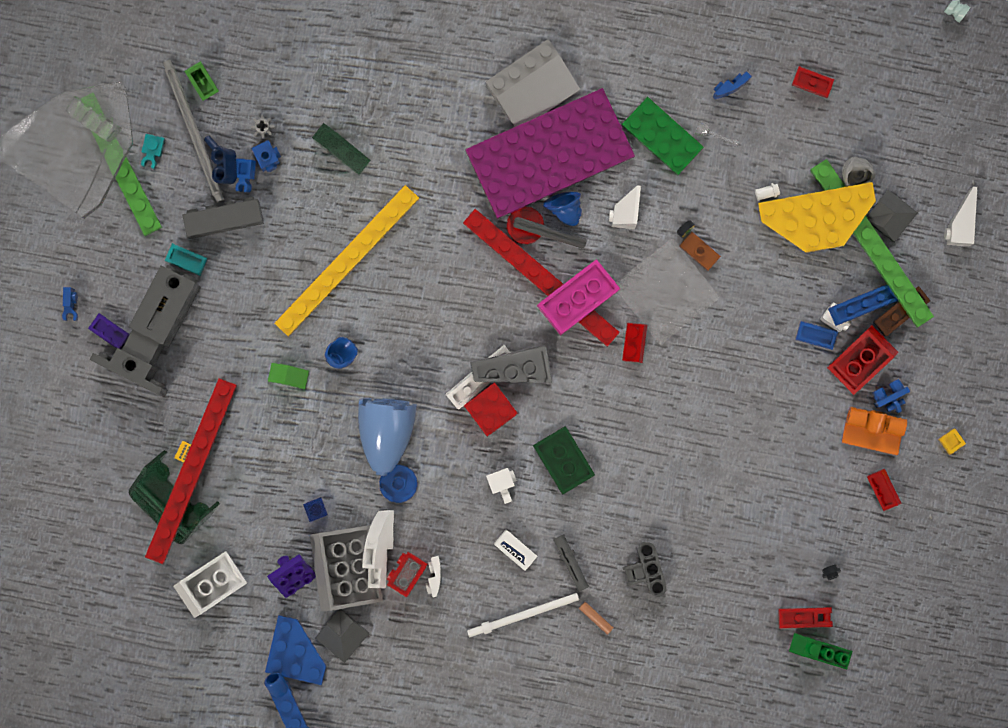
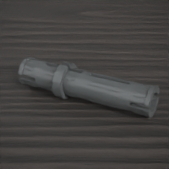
(571, 563)

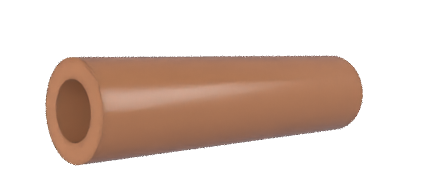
(596, 618)

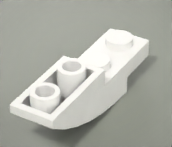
(376, 545)

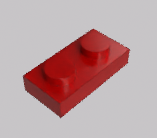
(812, 82)
(634, 342)

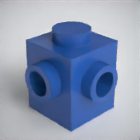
(266, 156)

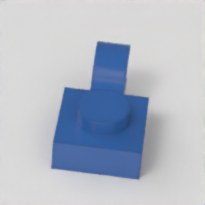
(69, 299)

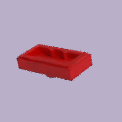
(884, 489)

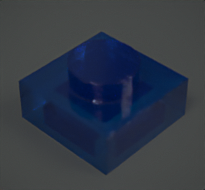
(315, 509)

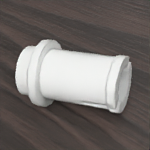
(766, 192)

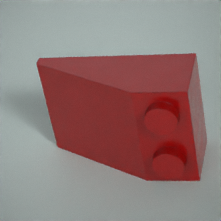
(863, 360)

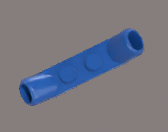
(285, 701)

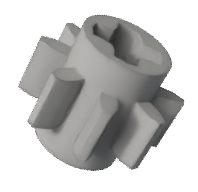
(258, 124)

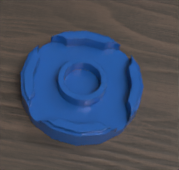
(399, 484)

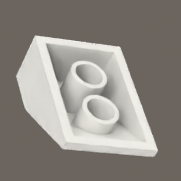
(210, 584)

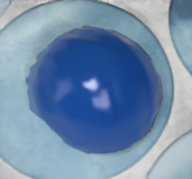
(340, 353)

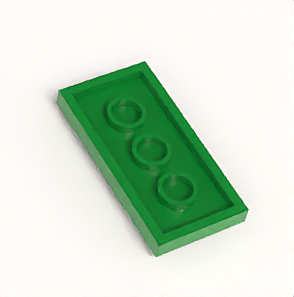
(662, 136)

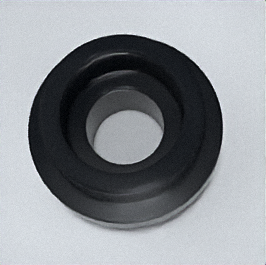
(831, 572)

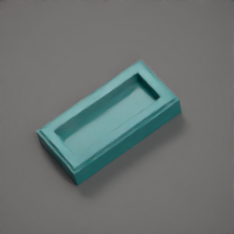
(186, 259)

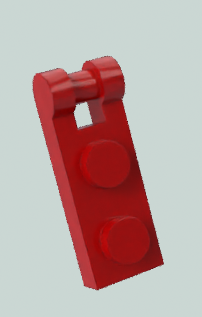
(804, 617)

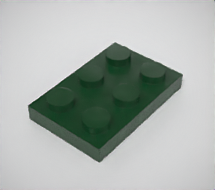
(563, 460)

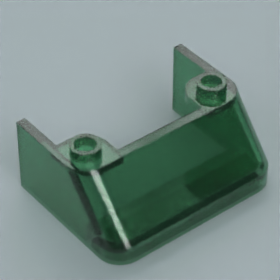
(152, 493)

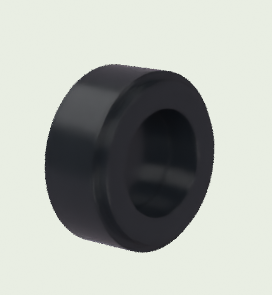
(685, 228)

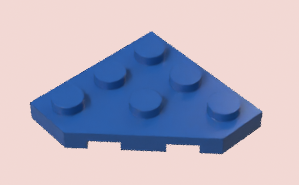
(294, 653)

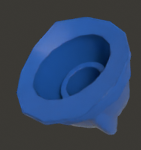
(565, 207)

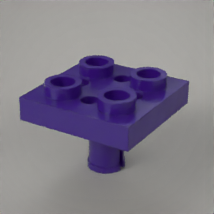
(291, 575)

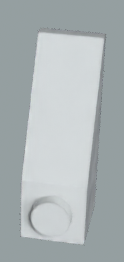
(962, 226)

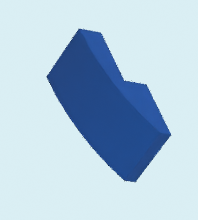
(728, 88)

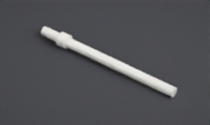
(487, 627)

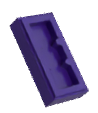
(109, 331)

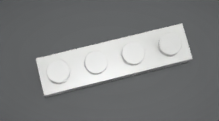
(468, 388)

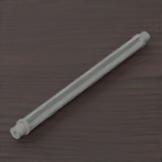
(170, 70)

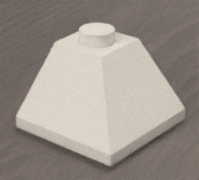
(626, 210)

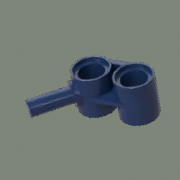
(226, 163)

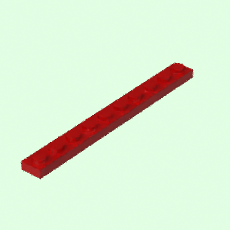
(533, 271)
(191, 471)

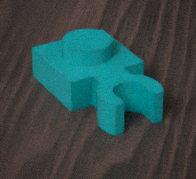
(152, 148)

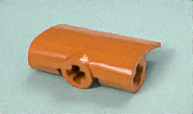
(874, 430)

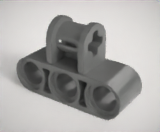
(640, 570)

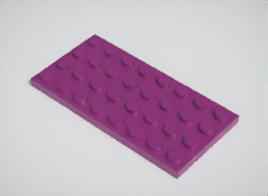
(549, 153)

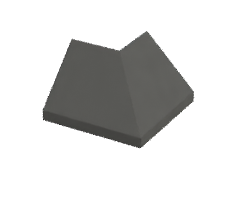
(891, 215)
(342, 635)

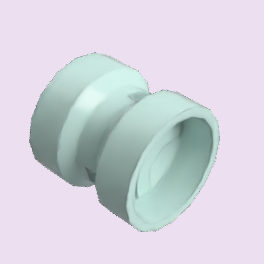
(957, 10)

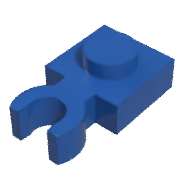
(245, 172)

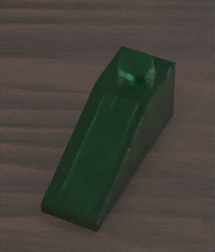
(340, 149)

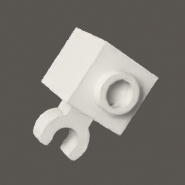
(500, 482)

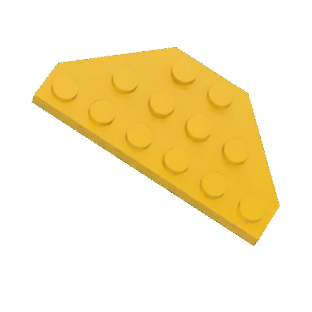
(819, 218)

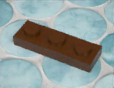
(896, 316)

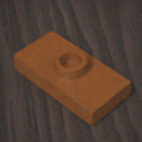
(699, 251)

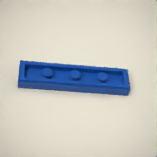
(862, 304)

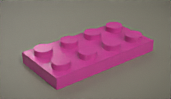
(578, 297)

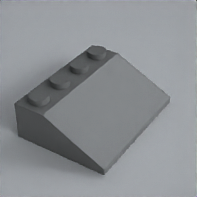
(532, 84)
(340, 571)

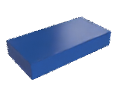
(816, 335)

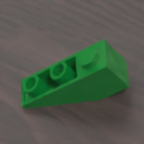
(820, 651)

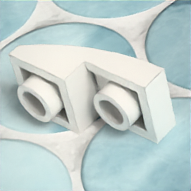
(434, 582)

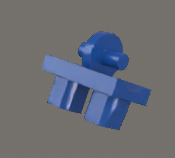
(898, 390)

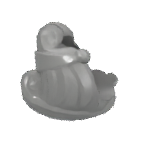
(853, 167)

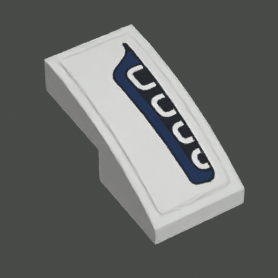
(515, 550)

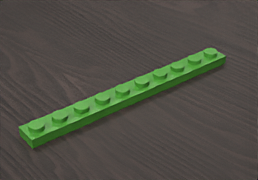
(879, 254)

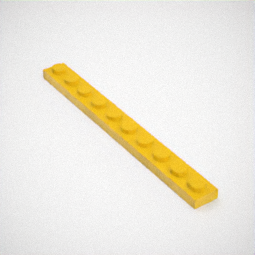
(346, 261)

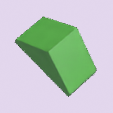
(201, 81)
(288, 375)

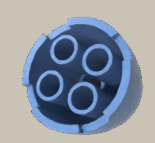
(385, 431)

